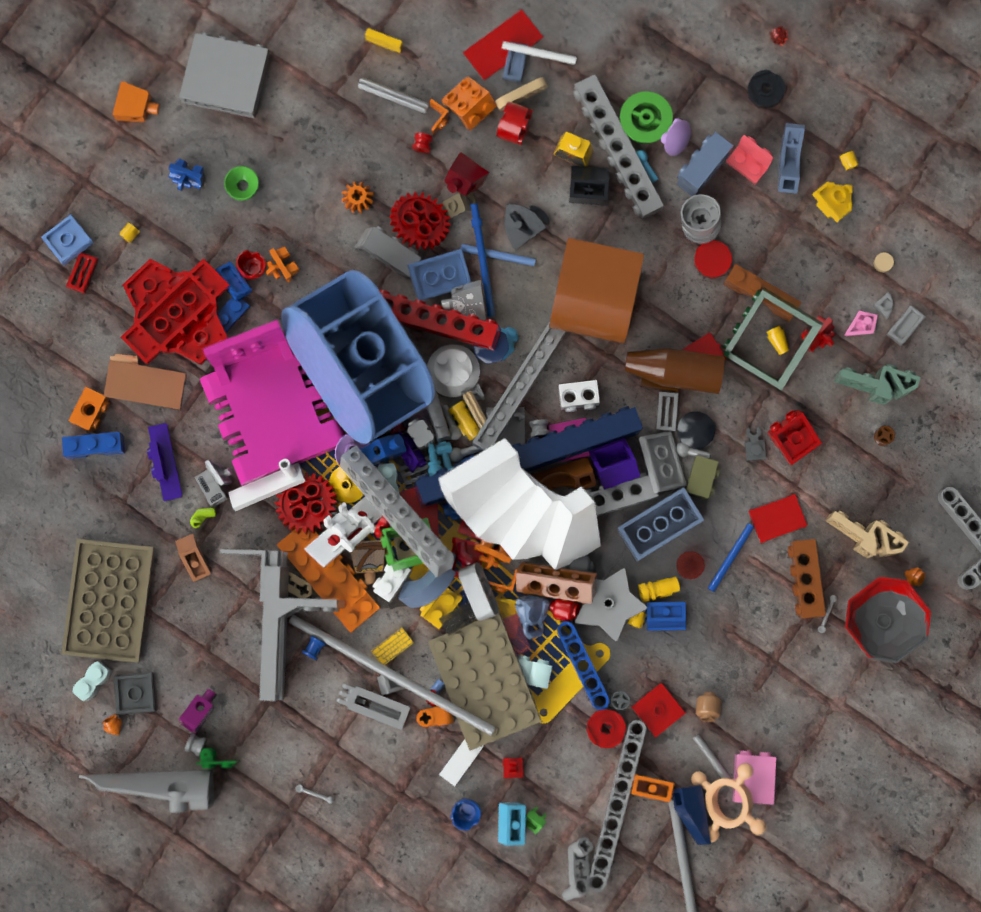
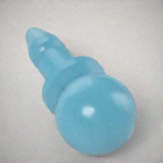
(434, 465)

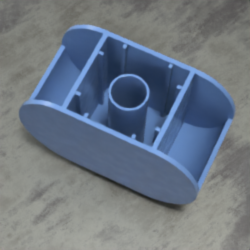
(358, 356)

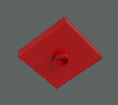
(658, 710)

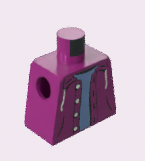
(194, 719)

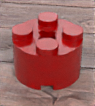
(514, 123)

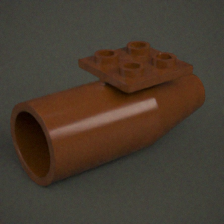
(677, 369)

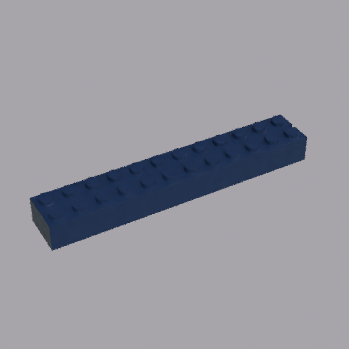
(551, 448)

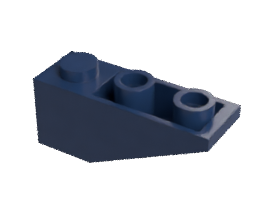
(691, 809)

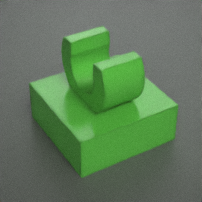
(534, 821)

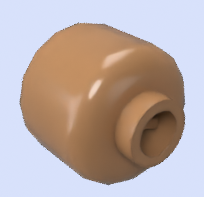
(708, 707)

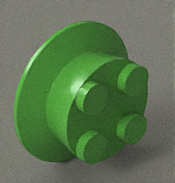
(646, 117)

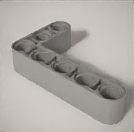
(963, 522)

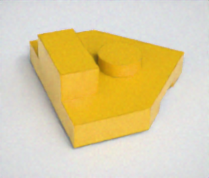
(834, 200)

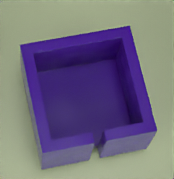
(614, 463)

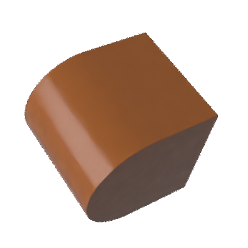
(596, 290)

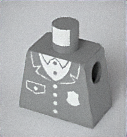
(467, 299)

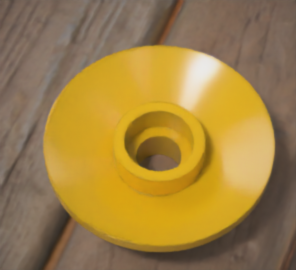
(345, 495)

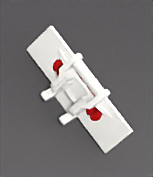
(344, 531)

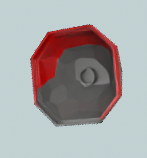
(888, 619)

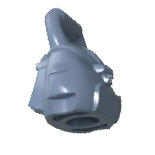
(532, 611)

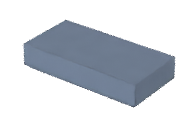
(514, 65)

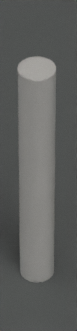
(710, 756)

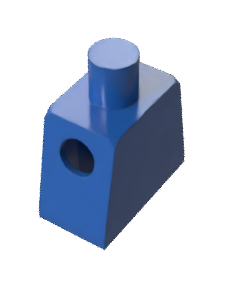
(390, 449)

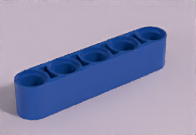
(583, 675)

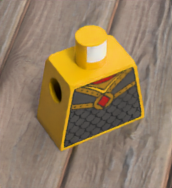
(574, 149)

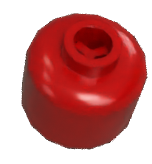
(564, 609)

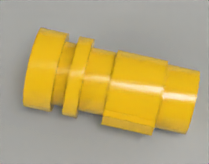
(466, 422)
(660, 588)

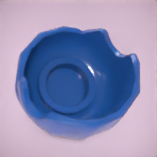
(465, 814)

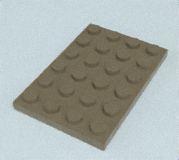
(107, 600)
(485, 680)

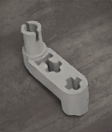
(578, 856)

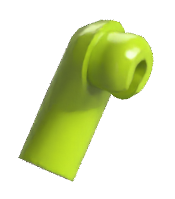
(200, 515)

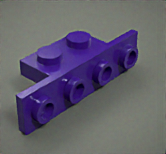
(164, 462)

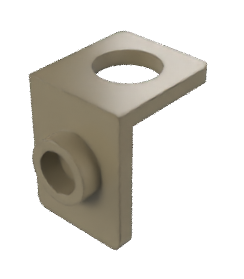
(457, 204)

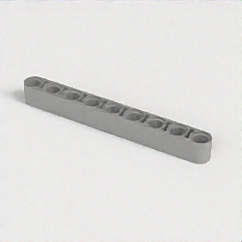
(618, 815)

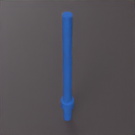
(477, 224)

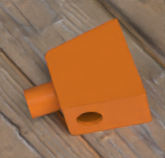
(133, 104)

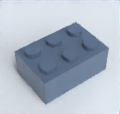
(704, 164)

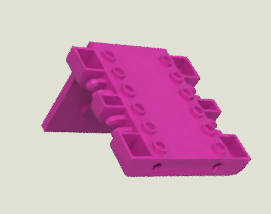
(267, 403)

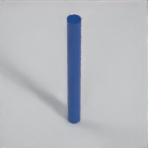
(730, 558)

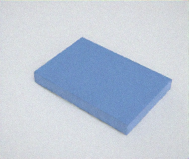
(439, 274)

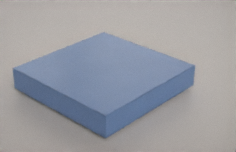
(67, 240)

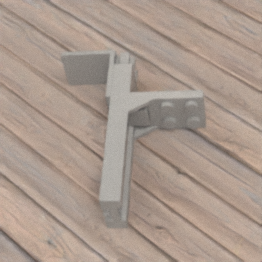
(276, 610)

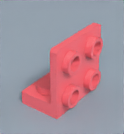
(750, 159)

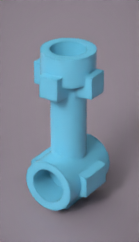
(443, 450)

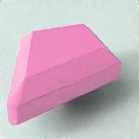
(863, 324)

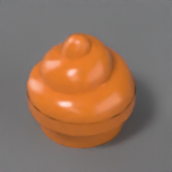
(915, 576)
(112, 725)

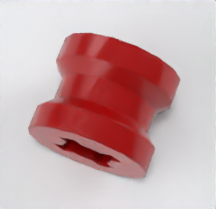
(422, 142)

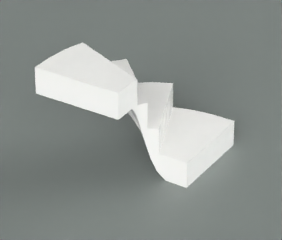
(518, 512)

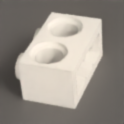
(578, 389)

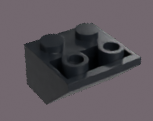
(589, 185)

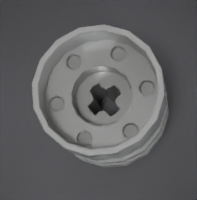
(699, 209)

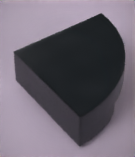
(540, 213)

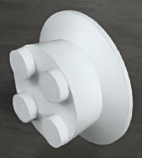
(453, 370)

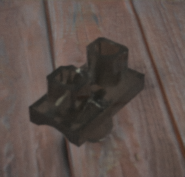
(458, 619)

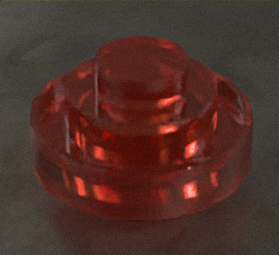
(690, 565)

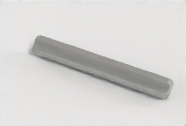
(393, 95)

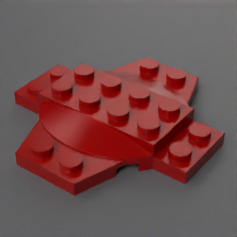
(174, 311)

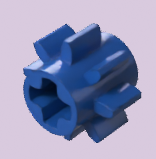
(450, 512)

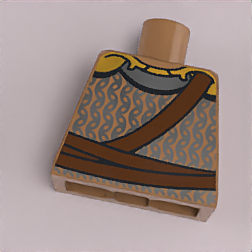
(368, 559)

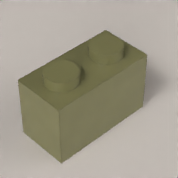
(702, 477)

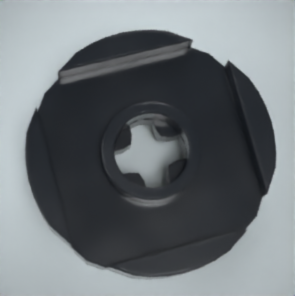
(762, 99)

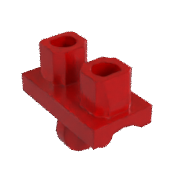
(824, 335)

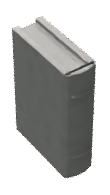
(438, 420)

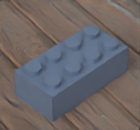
(660, 524)

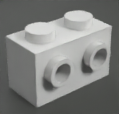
(391, 582)

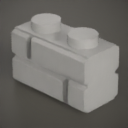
(421, 434)

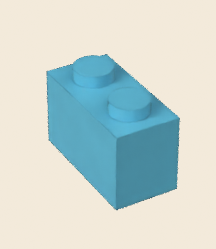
(511, 823)

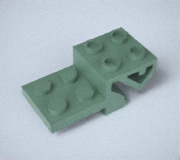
(884, 386)

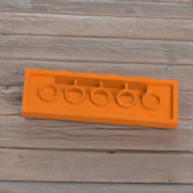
(332, 581)

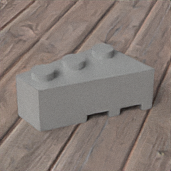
(387, 250)

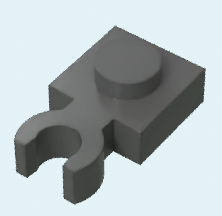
(754, 448)

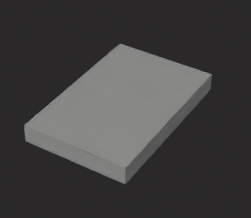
(662, 462)

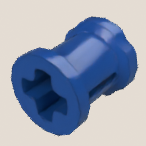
(313, 648)

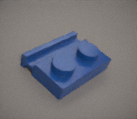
(666, 616)

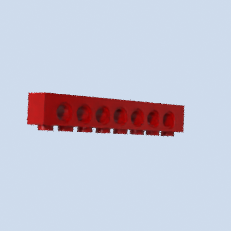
(487, 339)

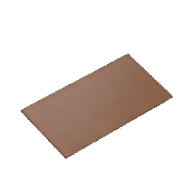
(144, 384)

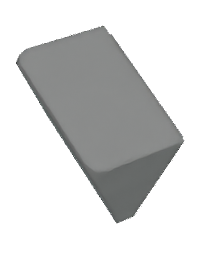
(388, 686)

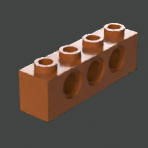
(808, 549)
(558, 583)

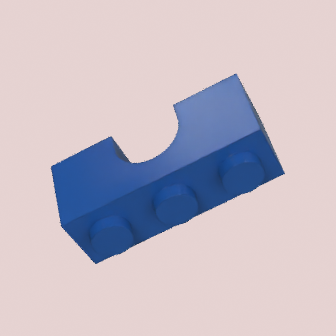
(91, 444)

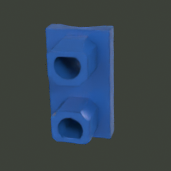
(186, 177)

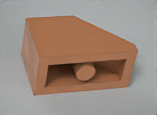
(192, 557)

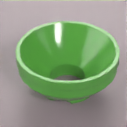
(237, 175)

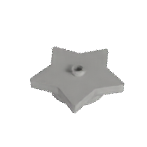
(623, 605)

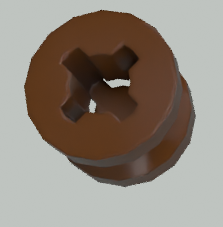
(887, 433)

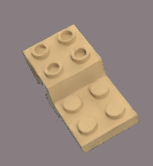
(875, 535)

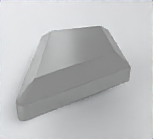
(219, 472)

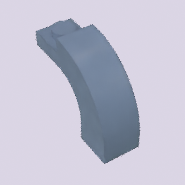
(790, 158)
(425, 589)

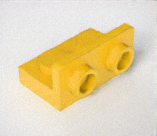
(440, 607)

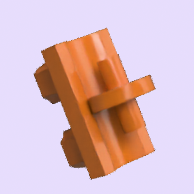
(287, 271)
(486, 548)

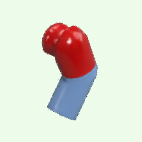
(436, 688)

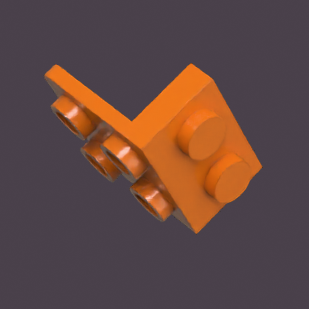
(469, 102)

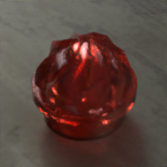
(779, 36)

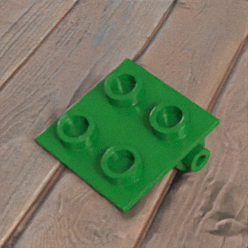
(209, 759)

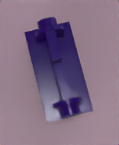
(412, 458)

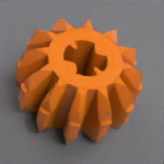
(365, 197)

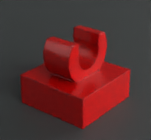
(512, 767)

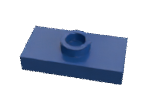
(238, 286)

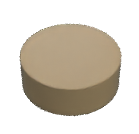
(883, 262)

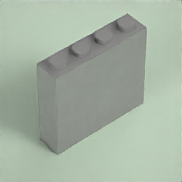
(224, 75)

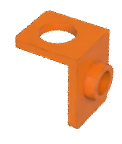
(441, 123)
(501, 588)

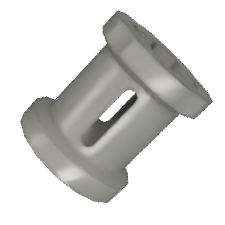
(480, 396)

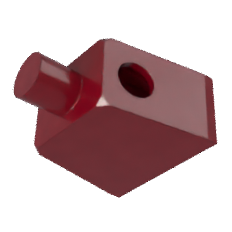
(465, 175)

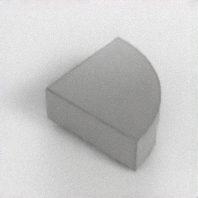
(885, 305)

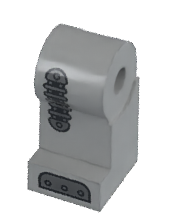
(210, 488)

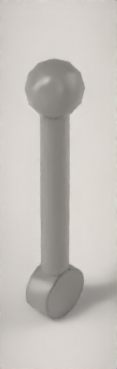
(821, 629)
(299, 788)

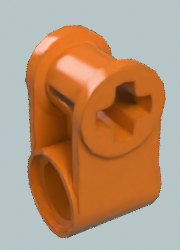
(438, 717)

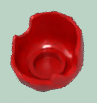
(251, 264)

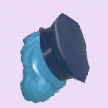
(503, 349)

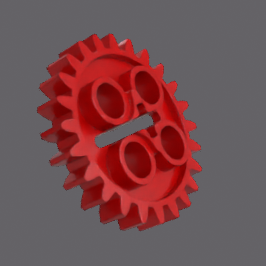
(419, 220)
(309, 519)

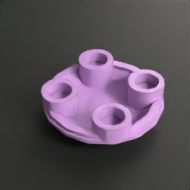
(676, 137)

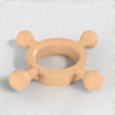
(744, 771)

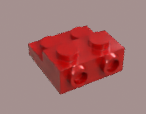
(794, 436)

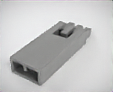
(380, 709)

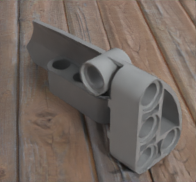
(175, 786)

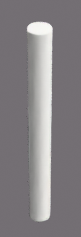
(538, 52)

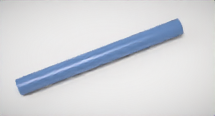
(500, 255)

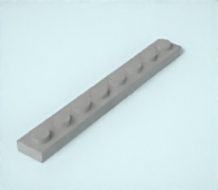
(518, 388)

